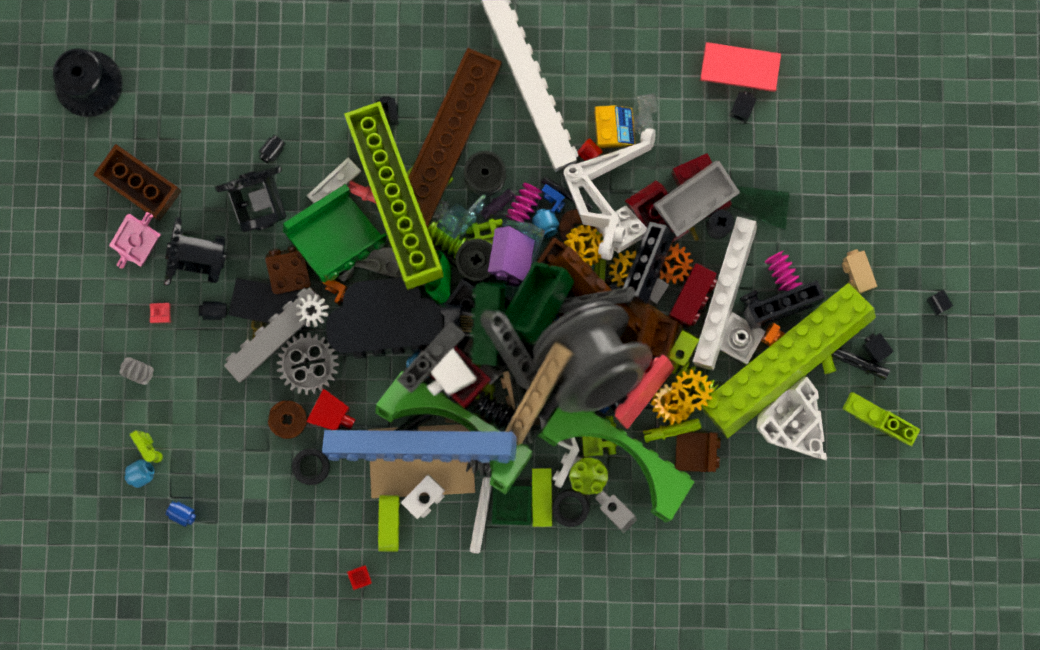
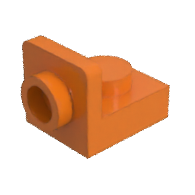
(333, 287)
(772, 334)

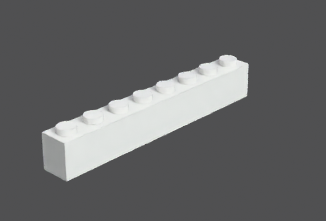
(725, 293)

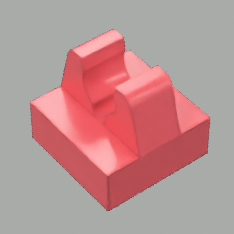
(160, 313)

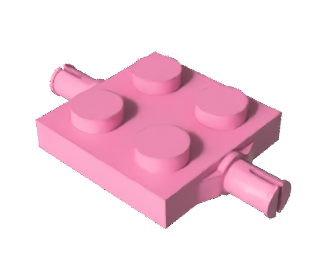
(134, 240)

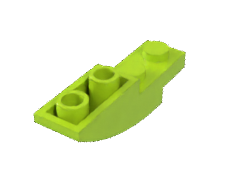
(880, 419)

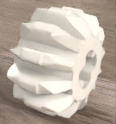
(304, 310)

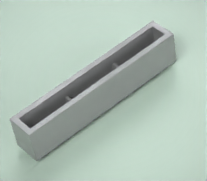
(269, 339)

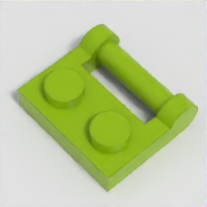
(144, 444)

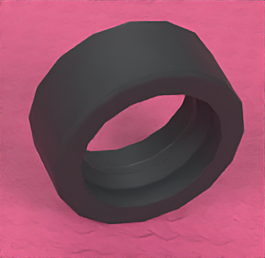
(296, 466)
(565, 521)

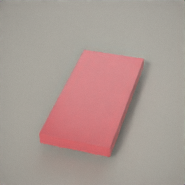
(740, 67)
(643, 393)

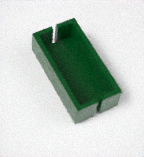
(487, 297)
(538, 300)

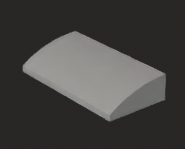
(696, 198)

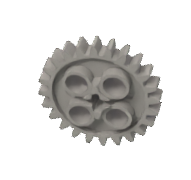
(304, 346)

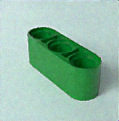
(440, 288)

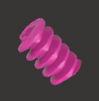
(524, 203)
(783, 272)

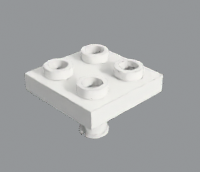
(634, 228)
(740, 340)

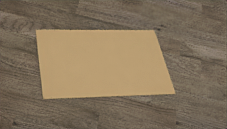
(402, 476)

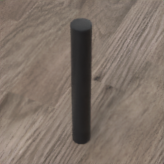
(563, 191)

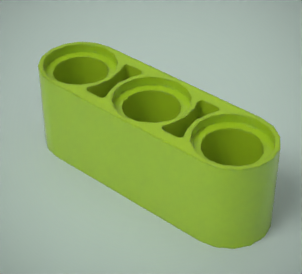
(388, 523)

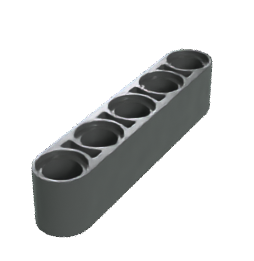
(506, 344)

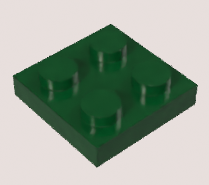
(512, 507)

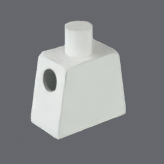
(450, 375)

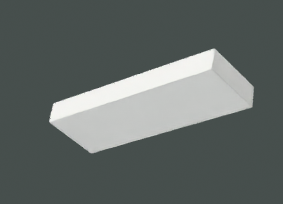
(341, 175)

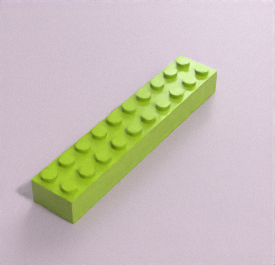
(394, 195)
(788, 360)

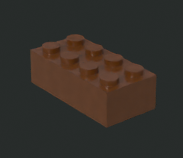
(137, 182)

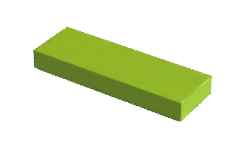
(541, 497)

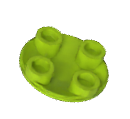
(588, 476)

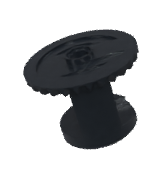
(87, 82)
(260, 199)
(194, 255)

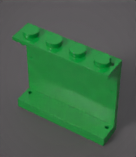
(333, 234)

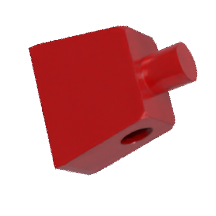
(330, 413)

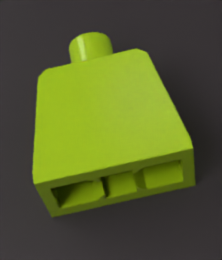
(686, 343)

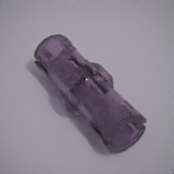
(497, 204)

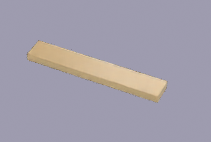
(539, 391)

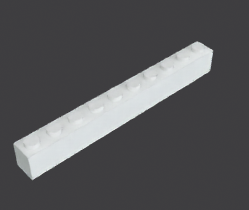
(530, 83)

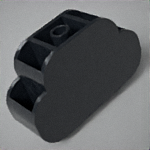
(383, 319)

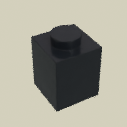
(743, 106)
(877, 347)

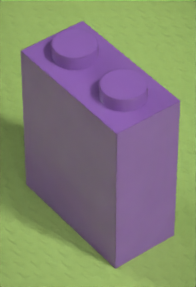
(510, 255)

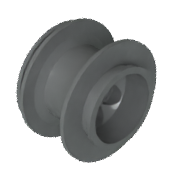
(600, 365)

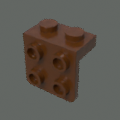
(287, 270)
(657, 333)
(697, 452)

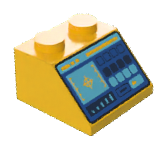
(614, 126)

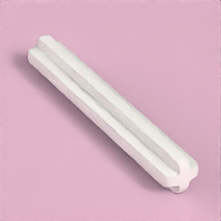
(481, 516)

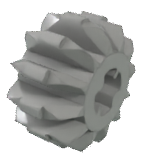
(136, 370)

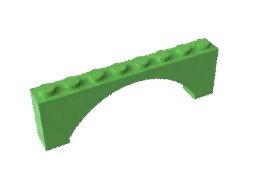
(400, 402)
(666, 484)

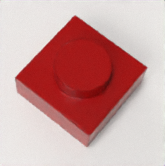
(589, 150)
(359, 577)

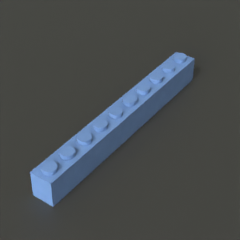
(419, 445)

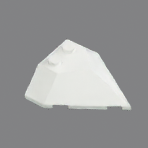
(795, 420)

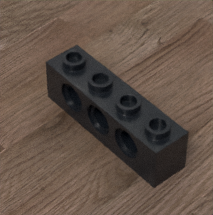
(649, 261)
(784, 305)

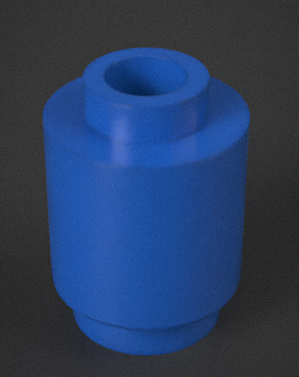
(181, 513)

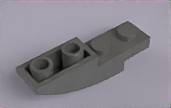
(428, 359)

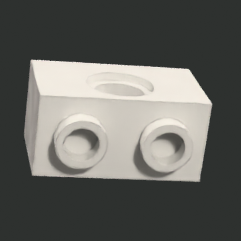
(413, 503)

